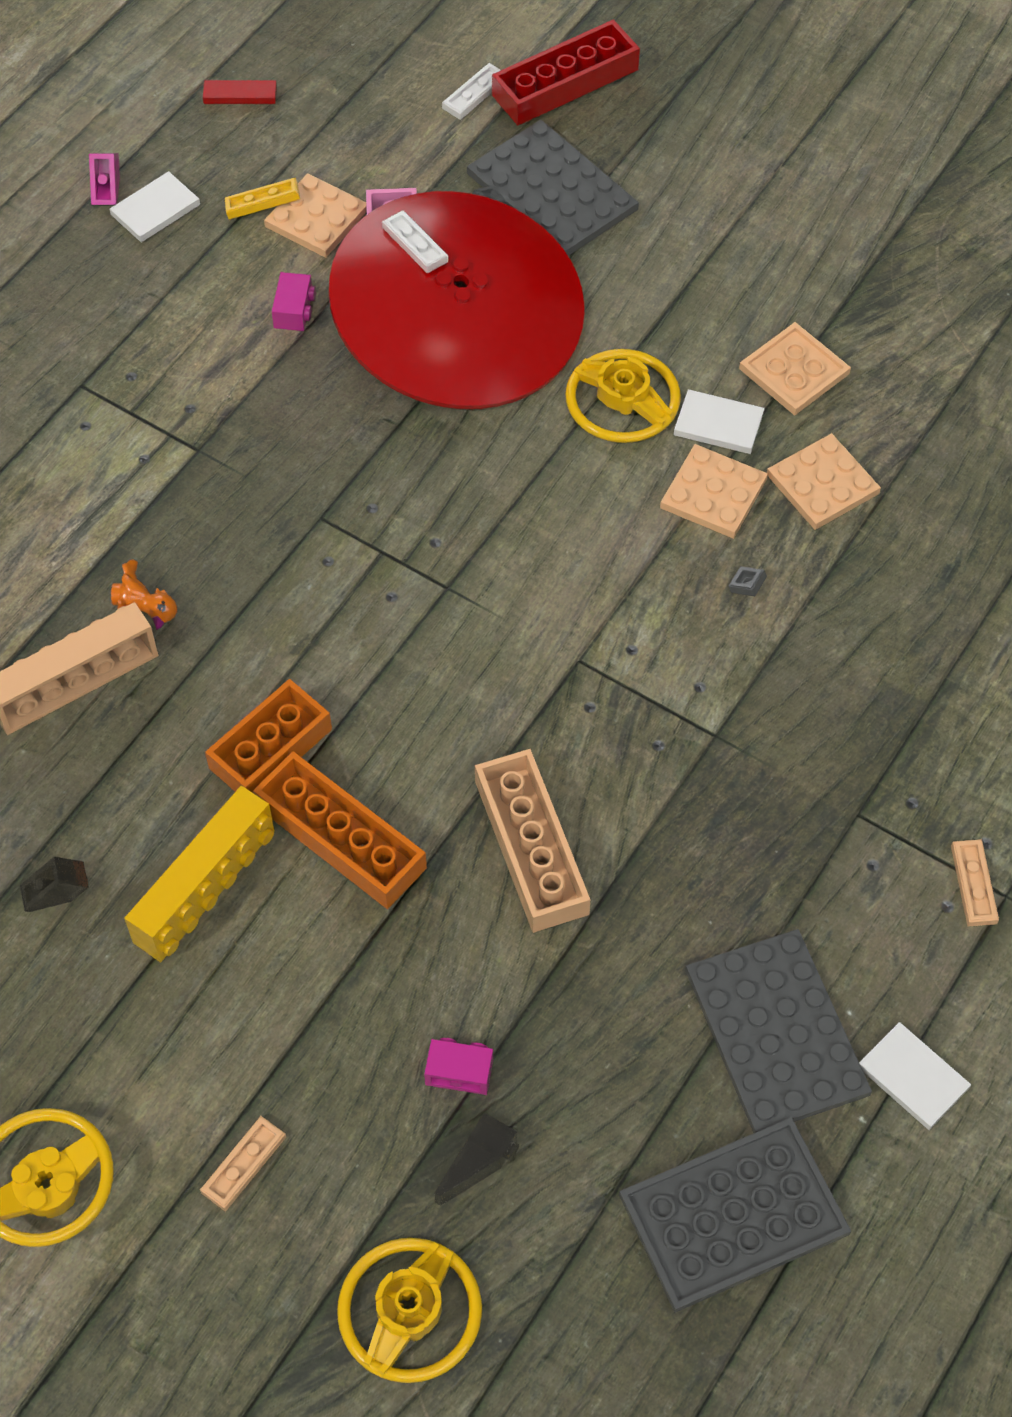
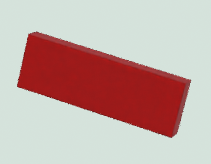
(239, 92)

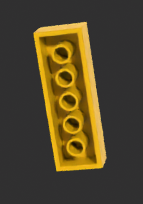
(200, 874)

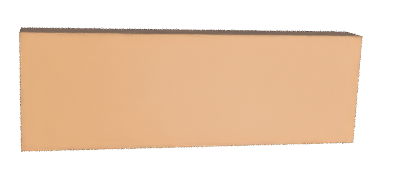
(974, 883)
(243, 1163)

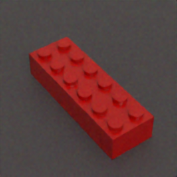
(565, 72)

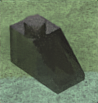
(54, 884)

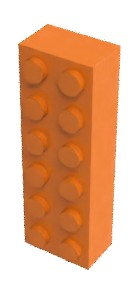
(341, 830)

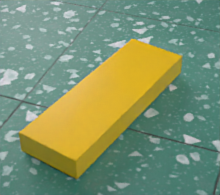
(262, 198)

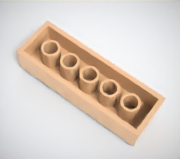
(74, 666)
(532, 840)

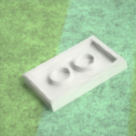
(154, 206)
(719, 421)
(914, 1076)

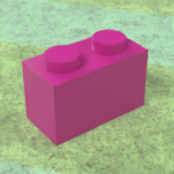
(292, 301)
(459, 1066)

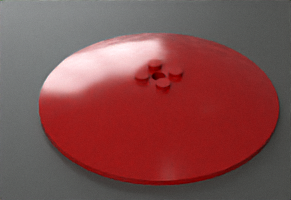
(448, 341)

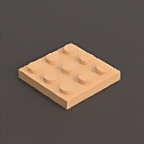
(319, 217)
(794, 368)
(823, 481)
(714, 491)

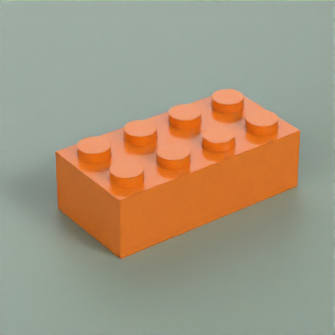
(267, 735)

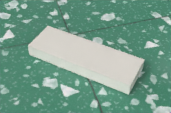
(470, 93)
(415, 241)

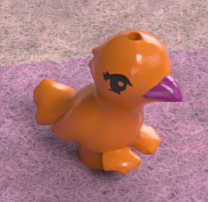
(158, 606)

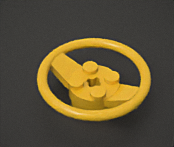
(625, 388)
(66, 1172)
(400, 1325)

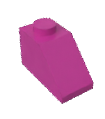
(104, 178)

